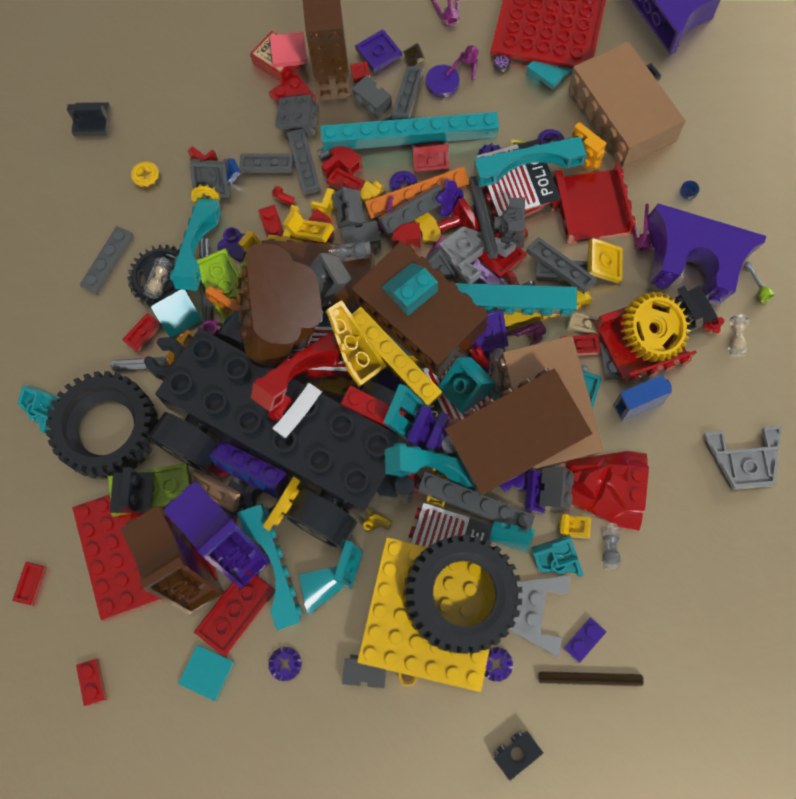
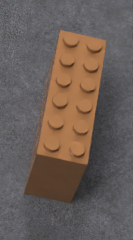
(625, 104)
(562, 355)

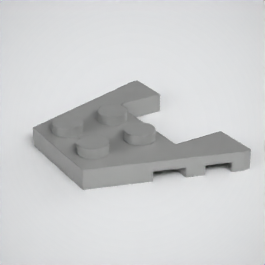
(465, 247)
(747, 466)
(529, 622)

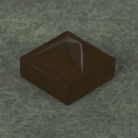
(414, 55)

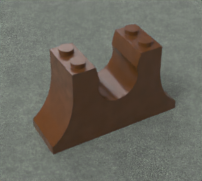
(169, 562)

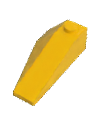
(356, 349)

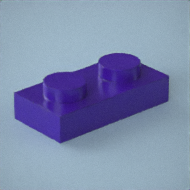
(435, 440)
(534, 487)
(584, 640)

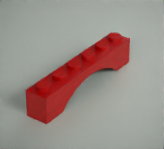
(272, 387)

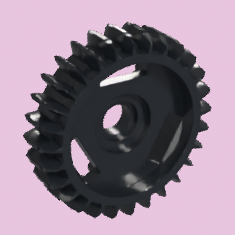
(145, 264)

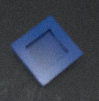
(233, 170)

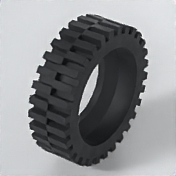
(78, 401)
(423, 609)

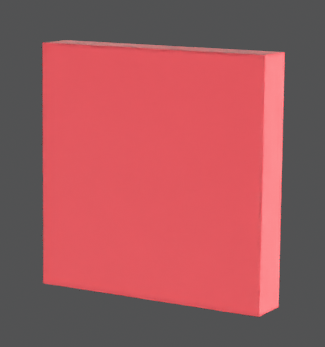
(288, 49)

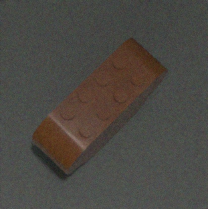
(276, 304)

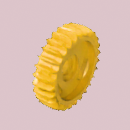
(668, 323)

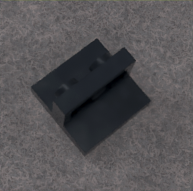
(89, 118)
(696, 306)
(132, 491)

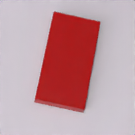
(234, 614)

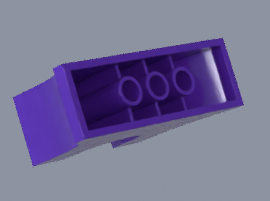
(675, 18)
(708, 243)
(216, 535)

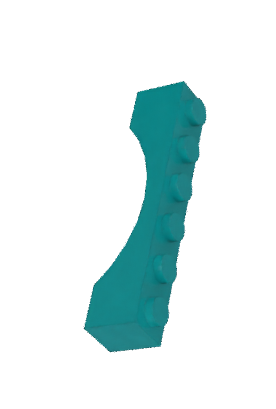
(564, 153)
(204, 218)
(408, 460)
(284, 608)

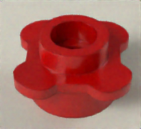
(714, 328)

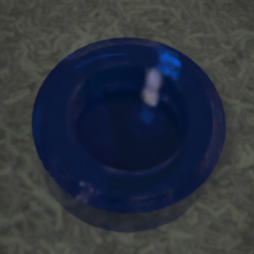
(689, 190)

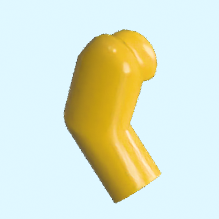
(377, 520)

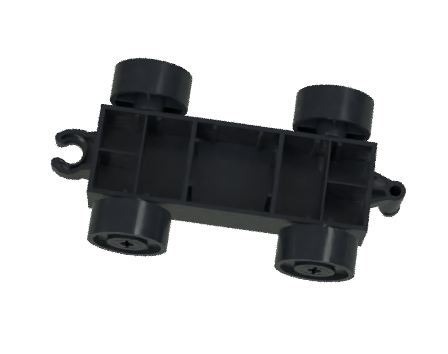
(327, 450)

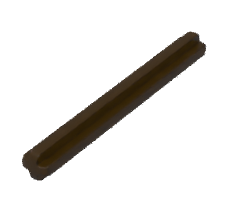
(590, 678)

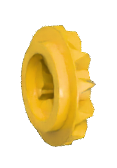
(138, 172)
(198, 193)

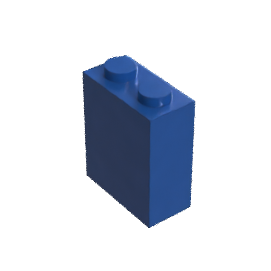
(642, 397)

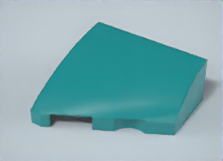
(547, 73)
(36, 404)
(511, 536)
(557, 556)
(318, 587)

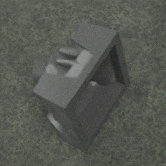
(211, 173)
(513, 222)
(331, 276)

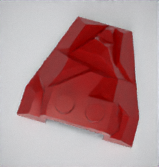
(612, 487)

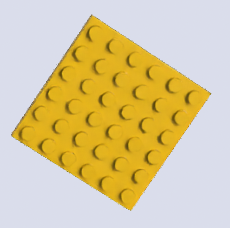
(389, 642)

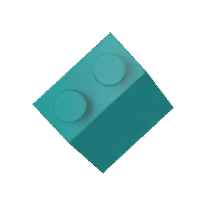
(411, 288)
(466, 384)

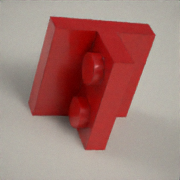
(430, 156)

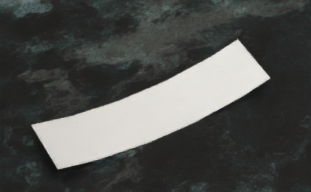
(297, 410)

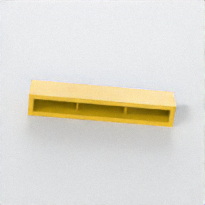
(397, 359)

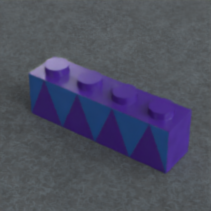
(250, 469)

